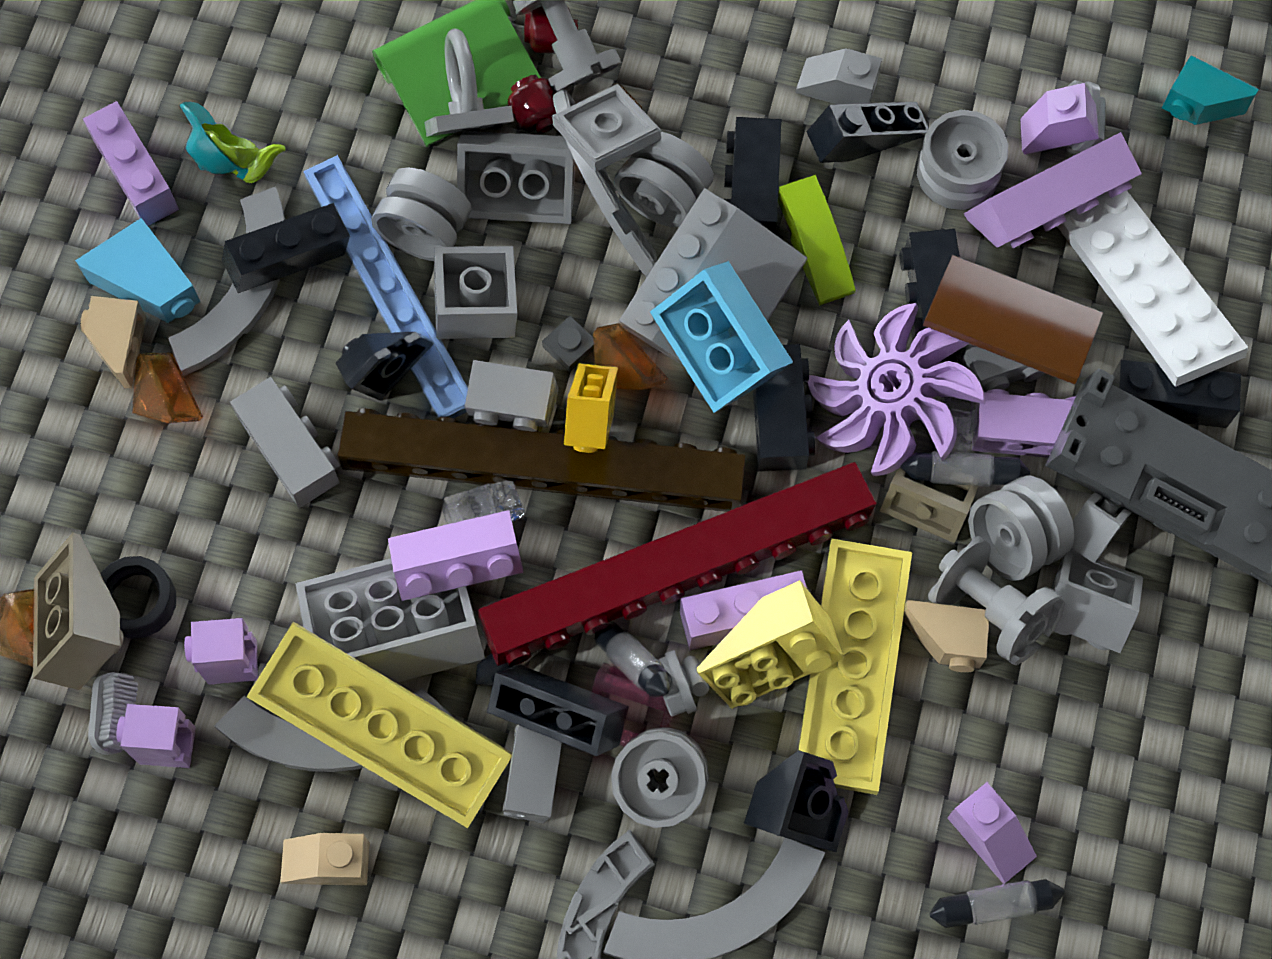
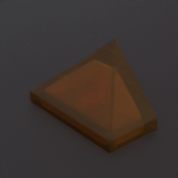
(618, 349)
(162, 390)
(17, 626)

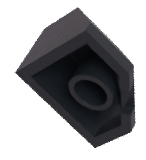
(380, 360)
(800, 802)

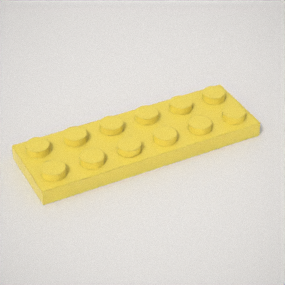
(852, 698)
(379, 725)

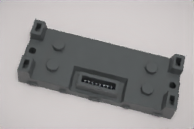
(1168, 474)

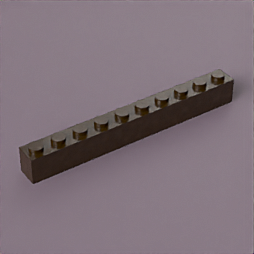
(541, 461)

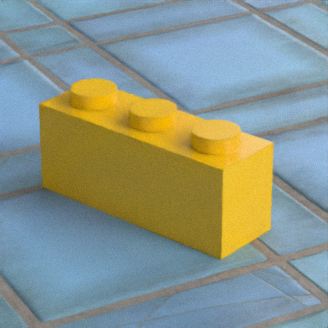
(590, 407)

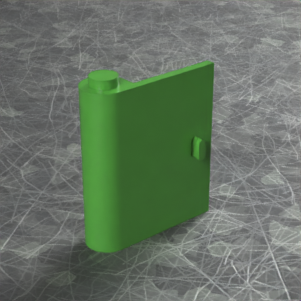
(418, 61)

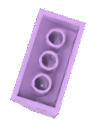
(1056, 191)

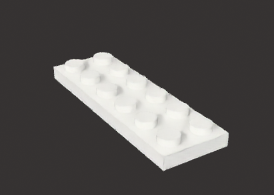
(1152, 288)

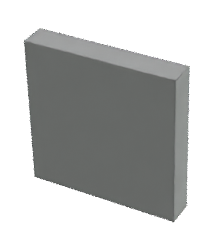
(606, 127)

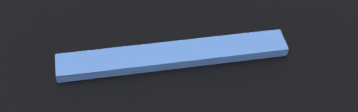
(389, 286)

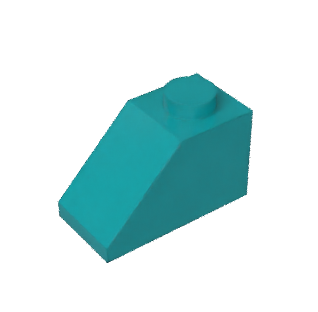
(1207, 94)

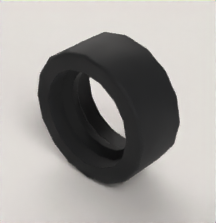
(165, 606)

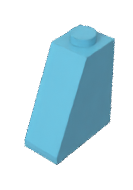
(141, 270)

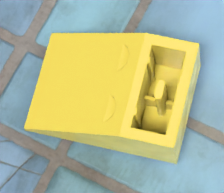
(772, 647)

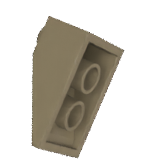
(73, 618)

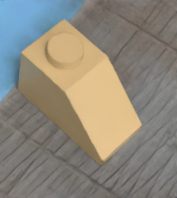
(115, 333)
(950, 633)
(326, 859)

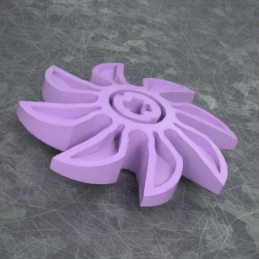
(874, 404)

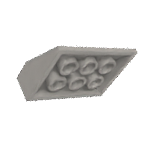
(707, 237)
(400, 639)

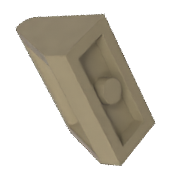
(927, 507)

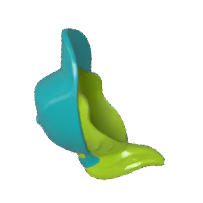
(222, 152)

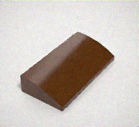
(1013, 319)

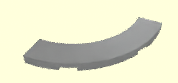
(611, 206)
(235, 312)
(283, 742)
(599, 897)
(724, 928)

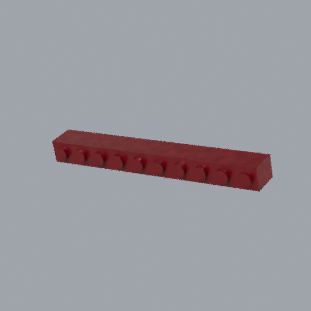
(675, 564)

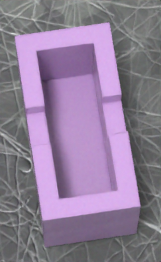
(222, 651)
(156, 735)

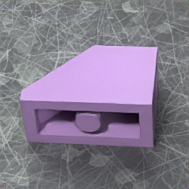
(1059, 120)
(993, 832)

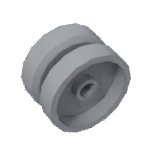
(962, 159)
(664, 180)
(420, 213)
(1024, 527)
(656, 802)

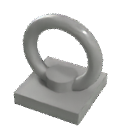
(465, 109)

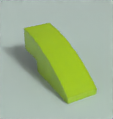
(817, 239)

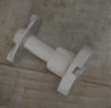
(573, 47)
(1017, 616)

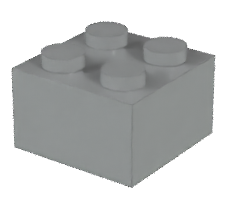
(475, 292)

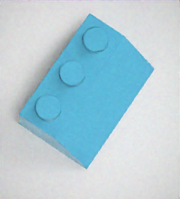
(720, 336)

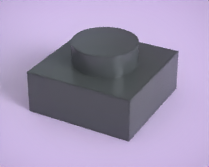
(569, 344)

